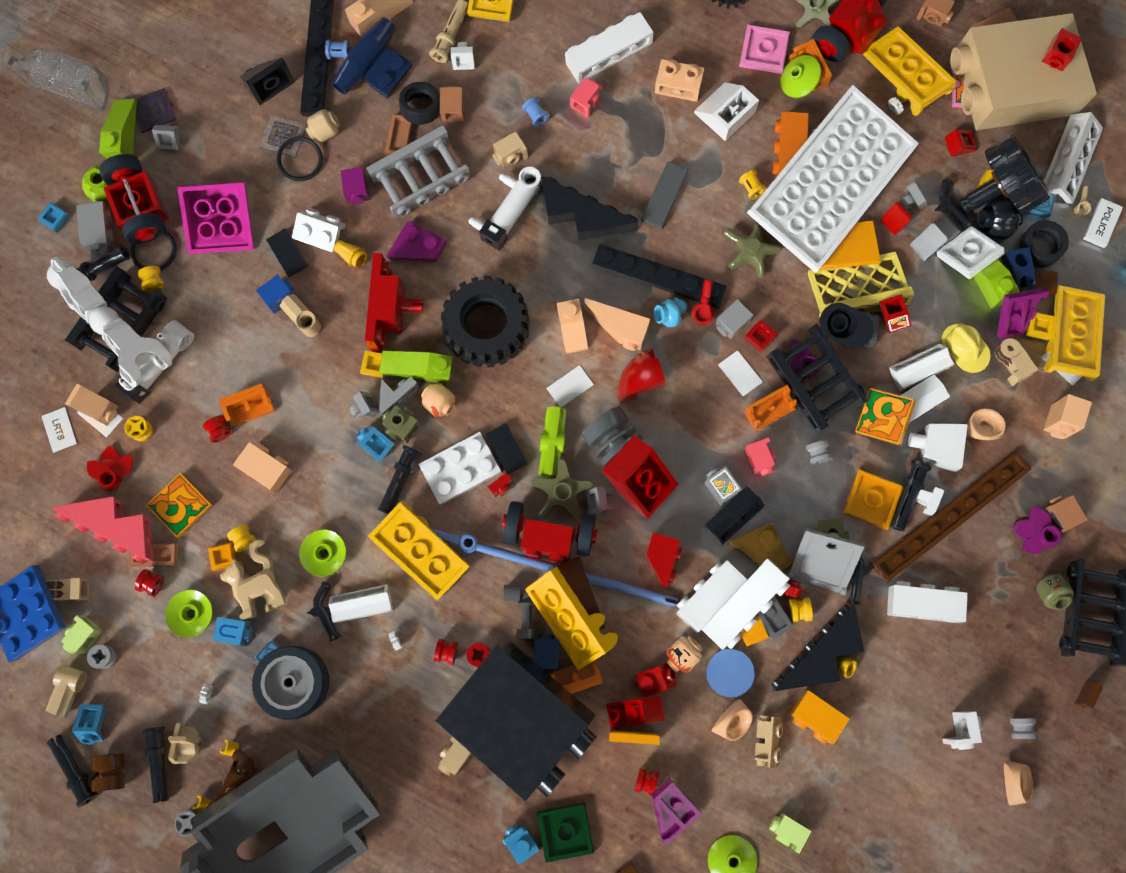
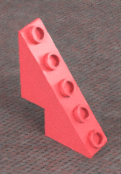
(107, 521)

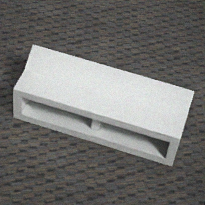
(921, 366)
(927, 395)
(360, 604)

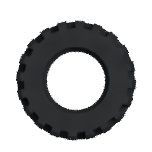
(479, 294)

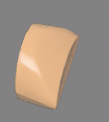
(986, 425)
(734, 721)
(1018, 783)

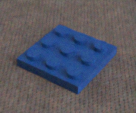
(27, 614)

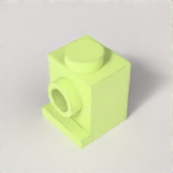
(81, 635)
(789, 832)

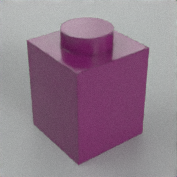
(355, 185)

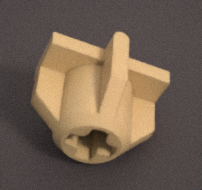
(185, 744)

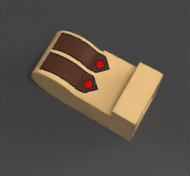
(1016, 360)
(69, 589)

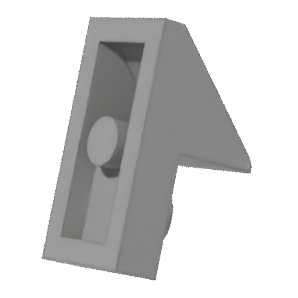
(934, 238)
(403, 392)

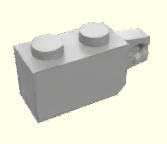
(96, 228)

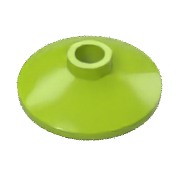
(807, 79)
(311, 551)
(178, 613)
(728, 847)

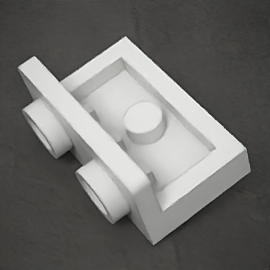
(317, 229)
(967, 730)

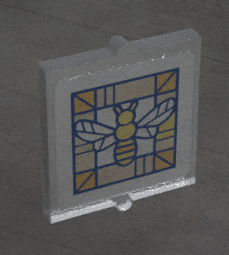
(280, 130)

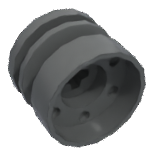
(609, 433)

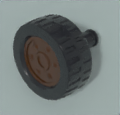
(1012, 176)

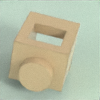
(509, 150)
(453, 758)

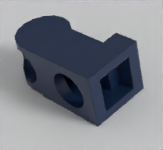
(1021, 267)

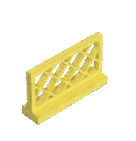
(868, 301)

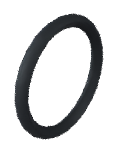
(304, 139)
(165, 265)

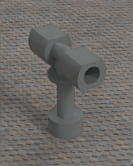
(515, 593)

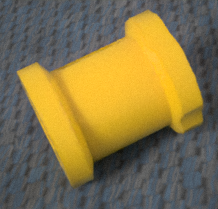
(752, 184)

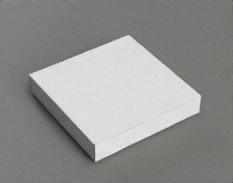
(970, 252)

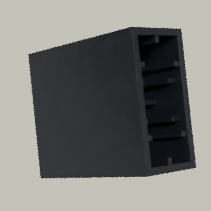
(518, 721)

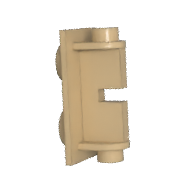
(769, 750)

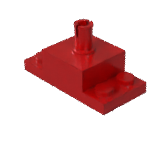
(386, 304)

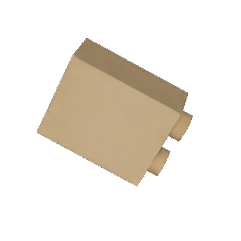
(1010, 82)

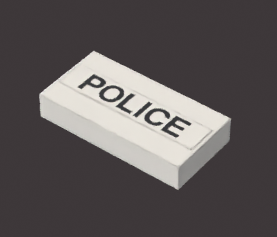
(1102, 223)

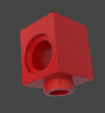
(1061, 49)

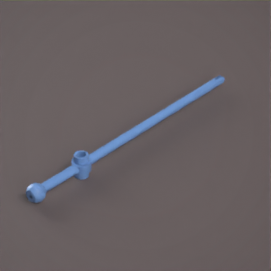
(546, 565)

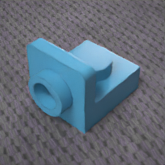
(374, 442)
(89, 723)
(520, 843)

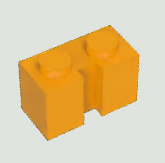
(819, 717)

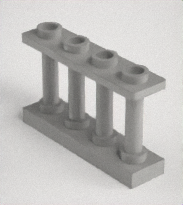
(410, 153)

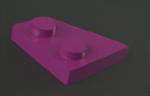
(416, 244)
(1018, 311)
(673, 811)

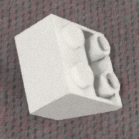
(727, 109)

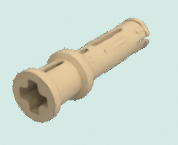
(446, 39)

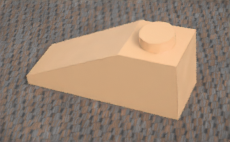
(366, 13)
(621, 325)

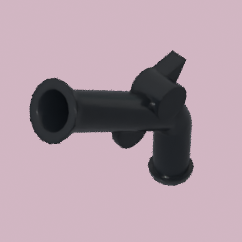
(952, 206)
(860, 571)
(324, 612)

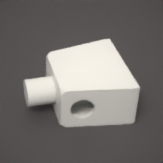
(941, 445)

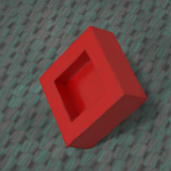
(760, 335)
(501, 485)

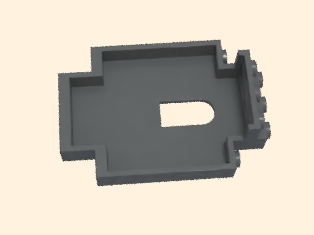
(313, 805)

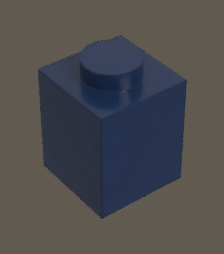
(547, 652)

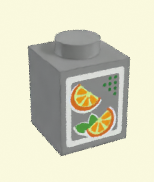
(733, 319)
(722, 485)

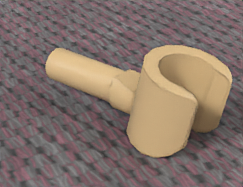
(1083, 202)

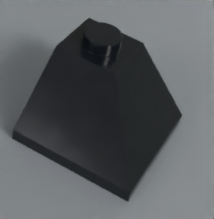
(267, 79)

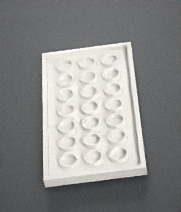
(833, 178)

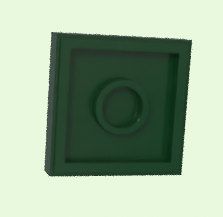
(565, 832)

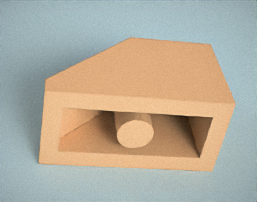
(572, 326)
(92, 405)

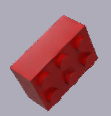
(640, 476)

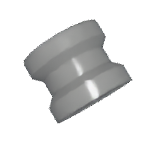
(819, 452)
(108, 657)
(1023, 728)
(183, 822)

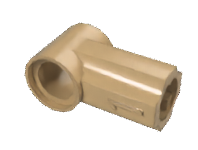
(300, 315)
(67, 684)

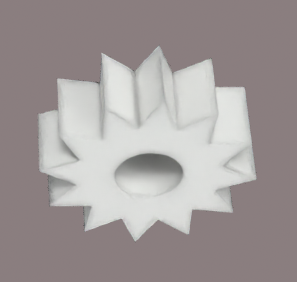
(895, 106)
(395, 640)
(205, 694)

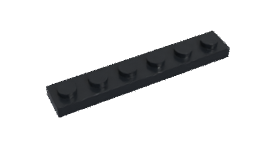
(315, 60)
(655, 274)

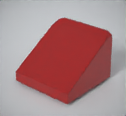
(960, 142)
(896, 218)

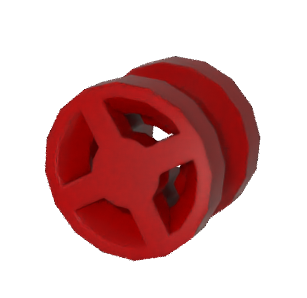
(217, 429)
(149, 582)
(445, 652)
(479, 652)
(646, 781)

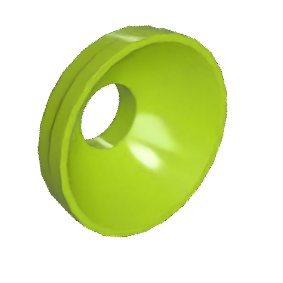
(94, 191)

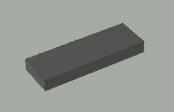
(664, 195)

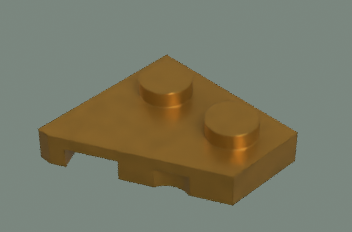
(763, 545)

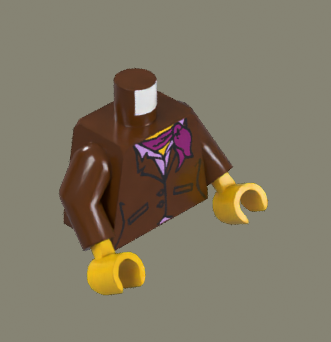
(239, 772)

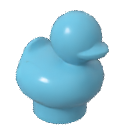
(670, 312)

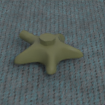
(816, 10)
(751, 250)
(561, 491)

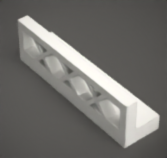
(1070, 152)

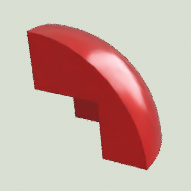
(640, 375)

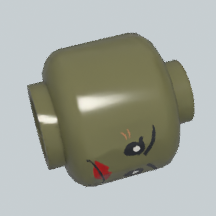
(1055, 591)

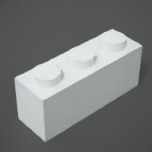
(710, 596)
(927, 602)

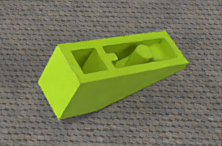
(119, 129)
(995, 283)
(418, 365)

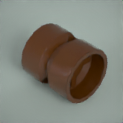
(108, 772)

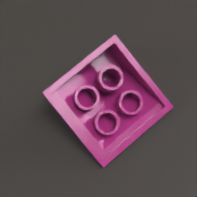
(216, 217)

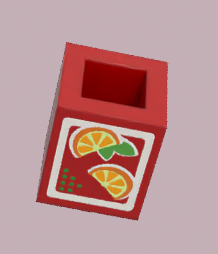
(895, 313)

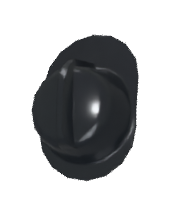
(846, 325)

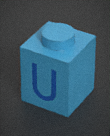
(232, 631)

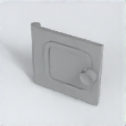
(825, 565)

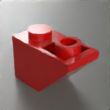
(661, 557)
(635, 712)

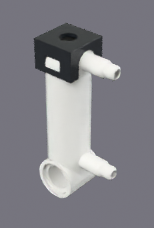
(495, 231)
(175, 339)

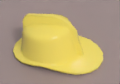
(966, 347)

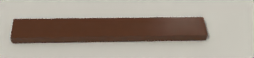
(950, 517)

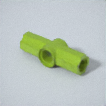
(552, 441)

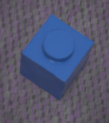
(274, 291)

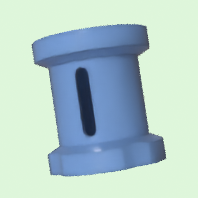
(330, 46)
(535, 111)

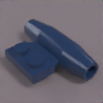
(370, 60)

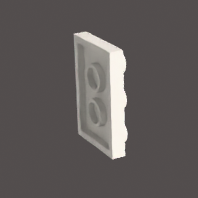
(460, 468)

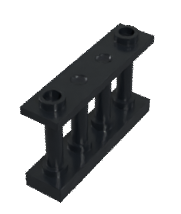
(110, 291)
(805, 398)
(1068, 642)

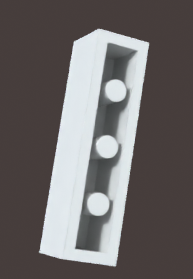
(609, 47)
(745, 604)

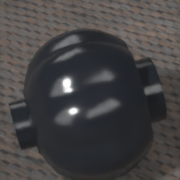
(999, 219)

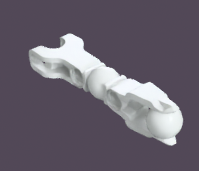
(104, 320)

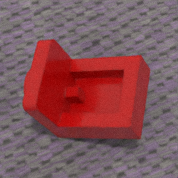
(656, 680)

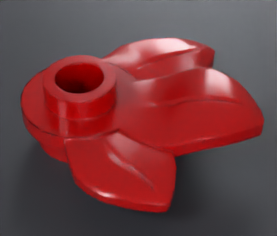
(110, 465)

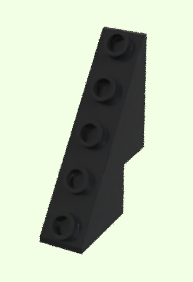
(590, 216)
(819, 661)

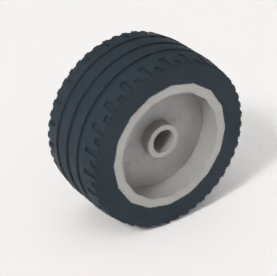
(308, 688)

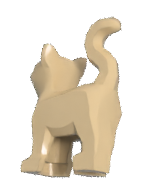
(259, 585)

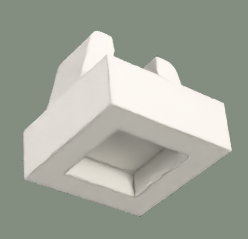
(462, 57)
(930, 500)

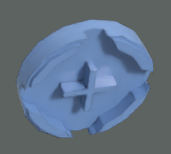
(730, 673)

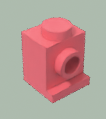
(586, 96)
(760, 457)

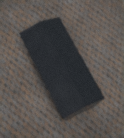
(734, 515)

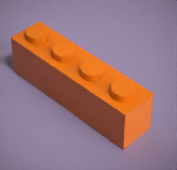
(792, 134)

